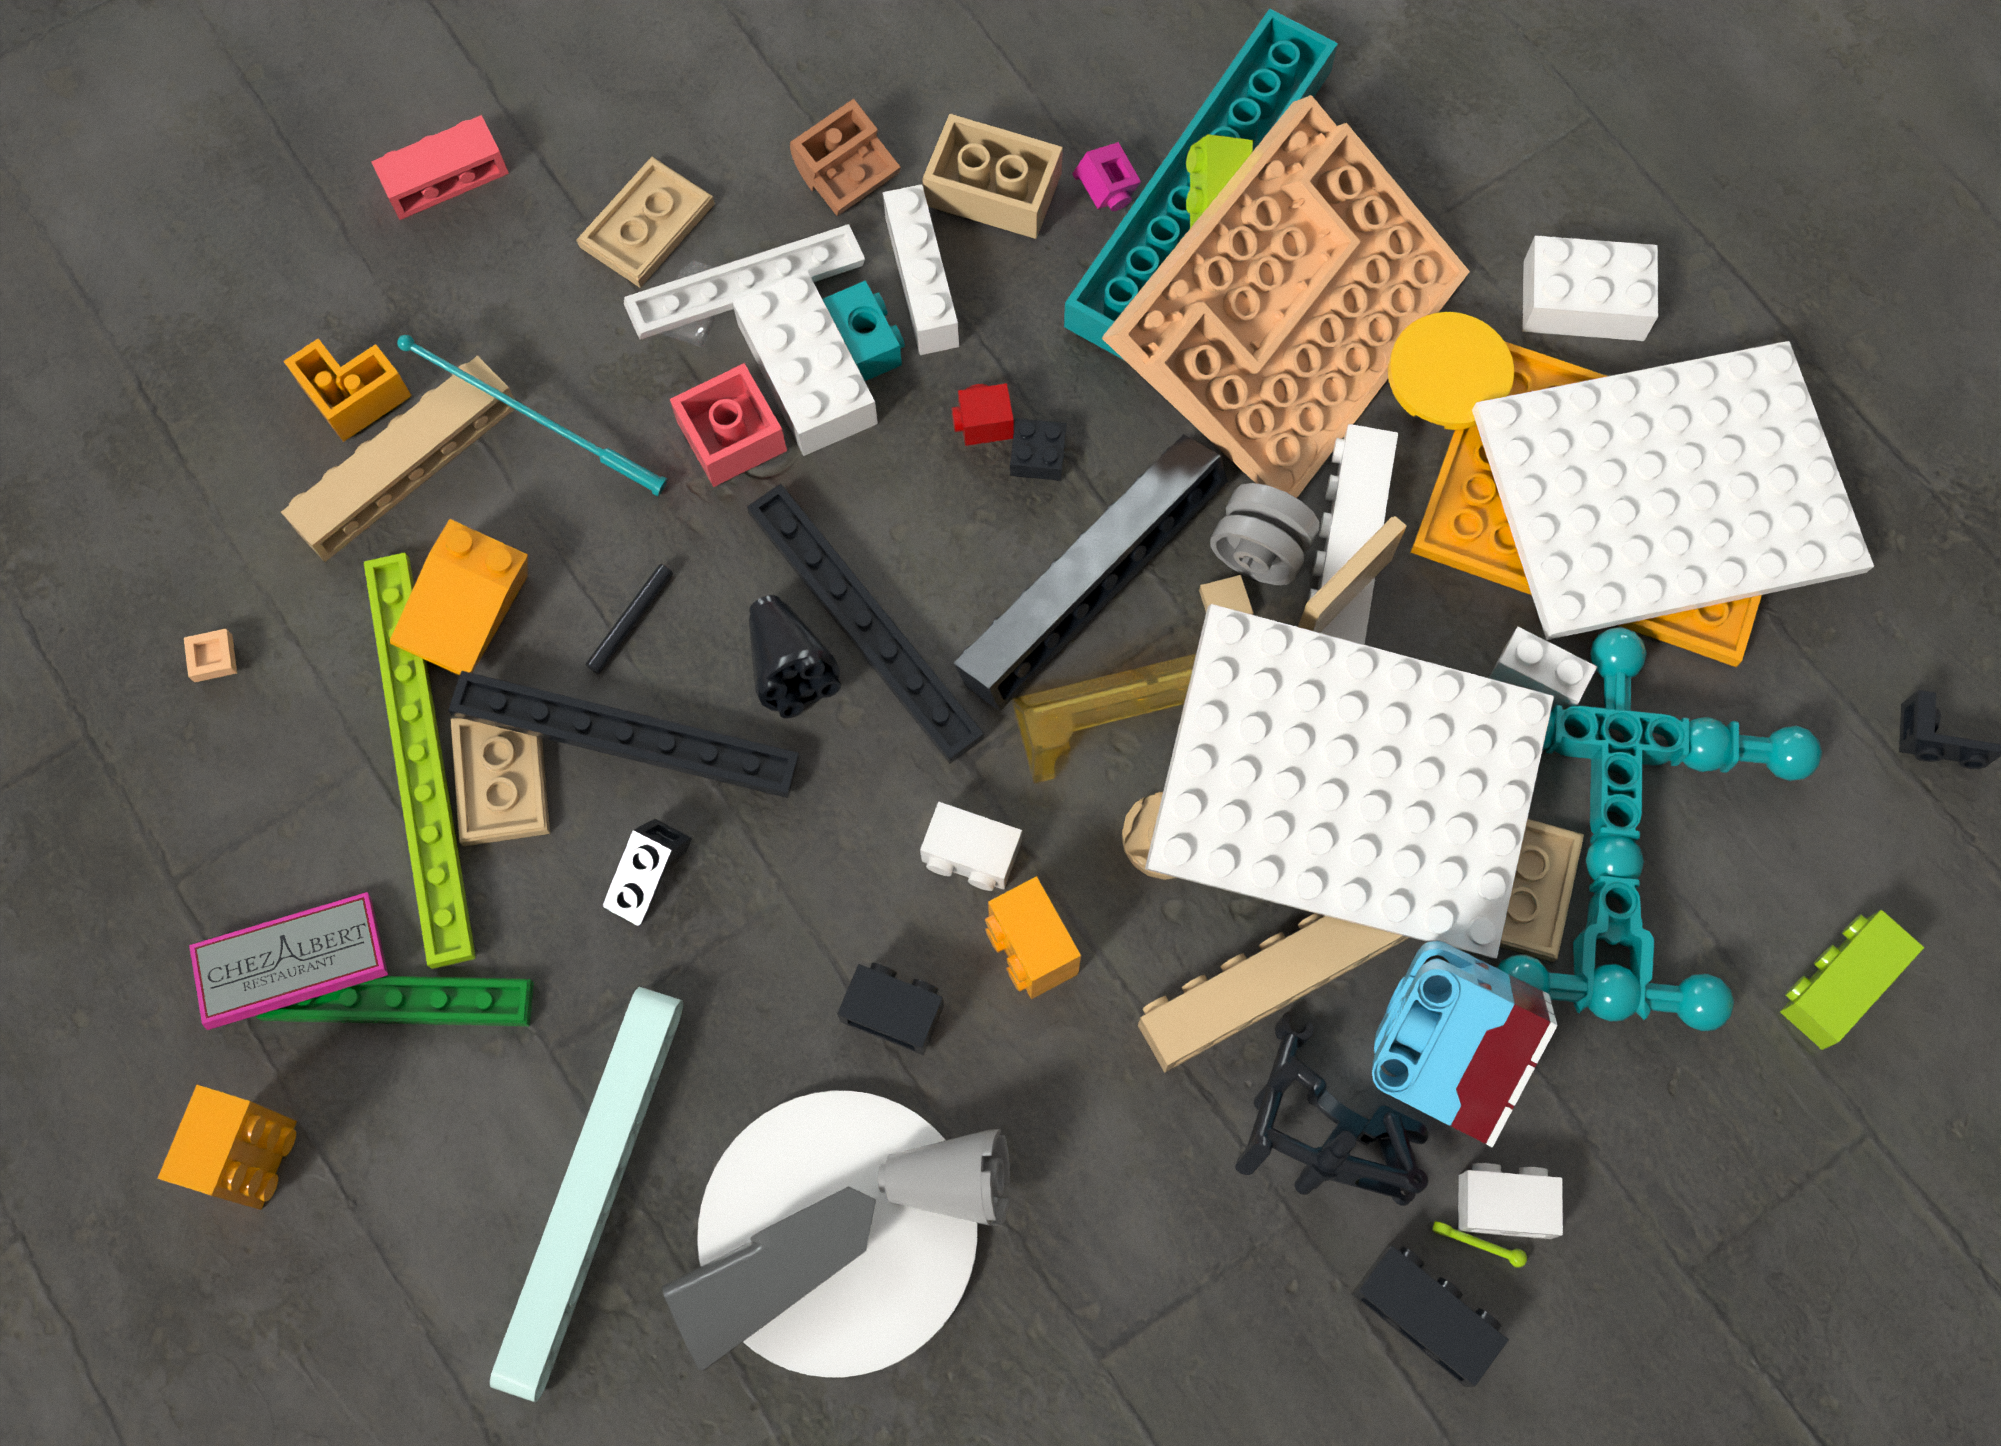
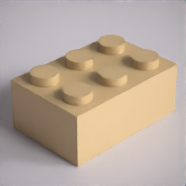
(992, 176)

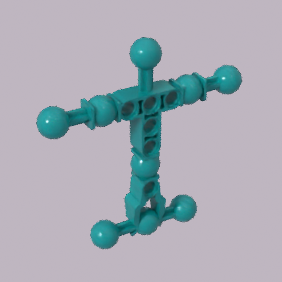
(1616, 859)

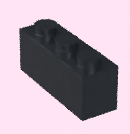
(1431, 1315)

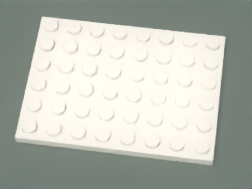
(1670, 489)
(1350, 782)

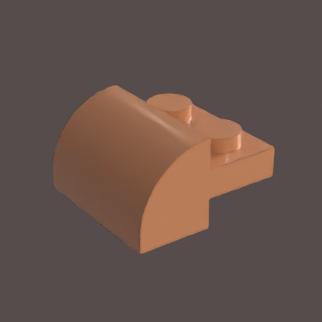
(843, 157)

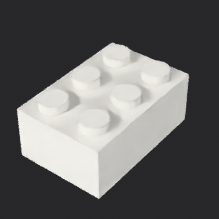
(1590, 288)

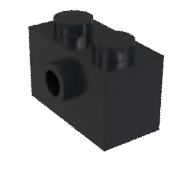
(891, 1007)

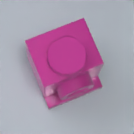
(1108, 176)

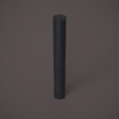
(629, 619)

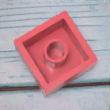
(728, 424)

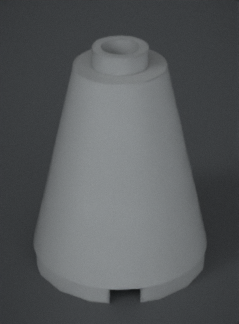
(952, 1177)

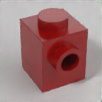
(984, 414)

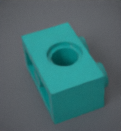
(860, 309)

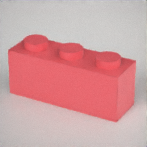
(440, 167)

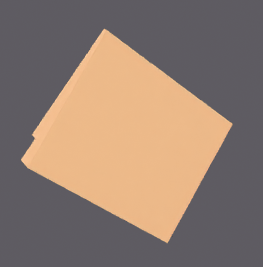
(1288, 299)

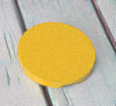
(1447, 366)

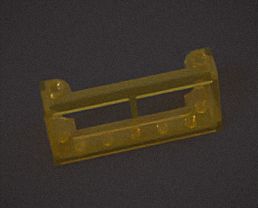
(1052, 715)

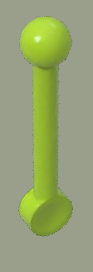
(1516, 1257)

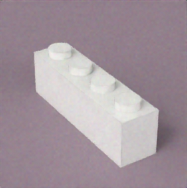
(921, 269)

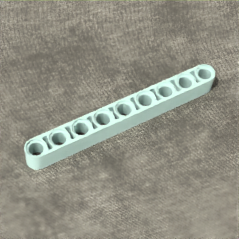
(586, 1196)

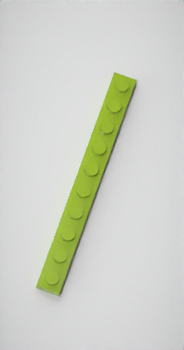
(420, 772)

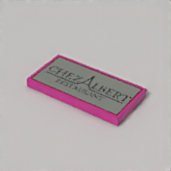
(287, 960)

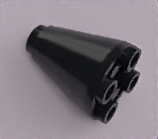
(788, 659)

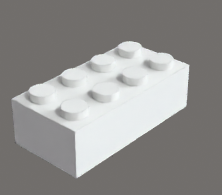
(805, 362)

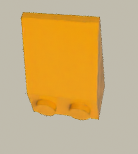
(460, 598)

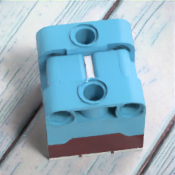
(1461, 1040)

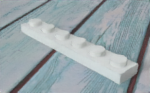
(716, 288)

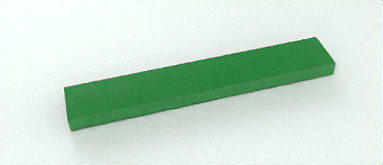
(418, 1002)

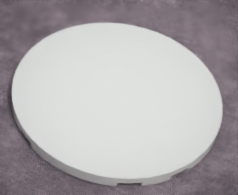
(914, 1258)

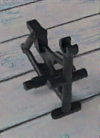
(1334, 1159)

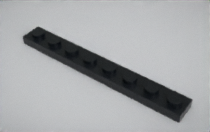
(866, 623)
(624, 734)

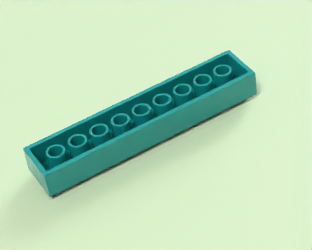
(1268, 74)

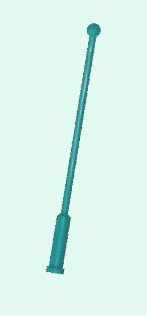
(607, 456)

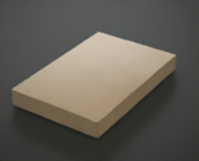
(645, 221)
(1352, 577)
(498, 783)
(1541, 890)

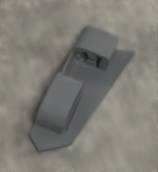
(759, 1281)

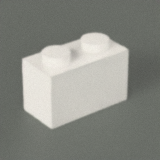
(1543, 668)
(970, 847)
(1510, 1203)

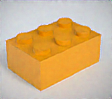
(229, 1148)

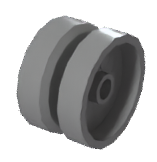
(1265, 534)

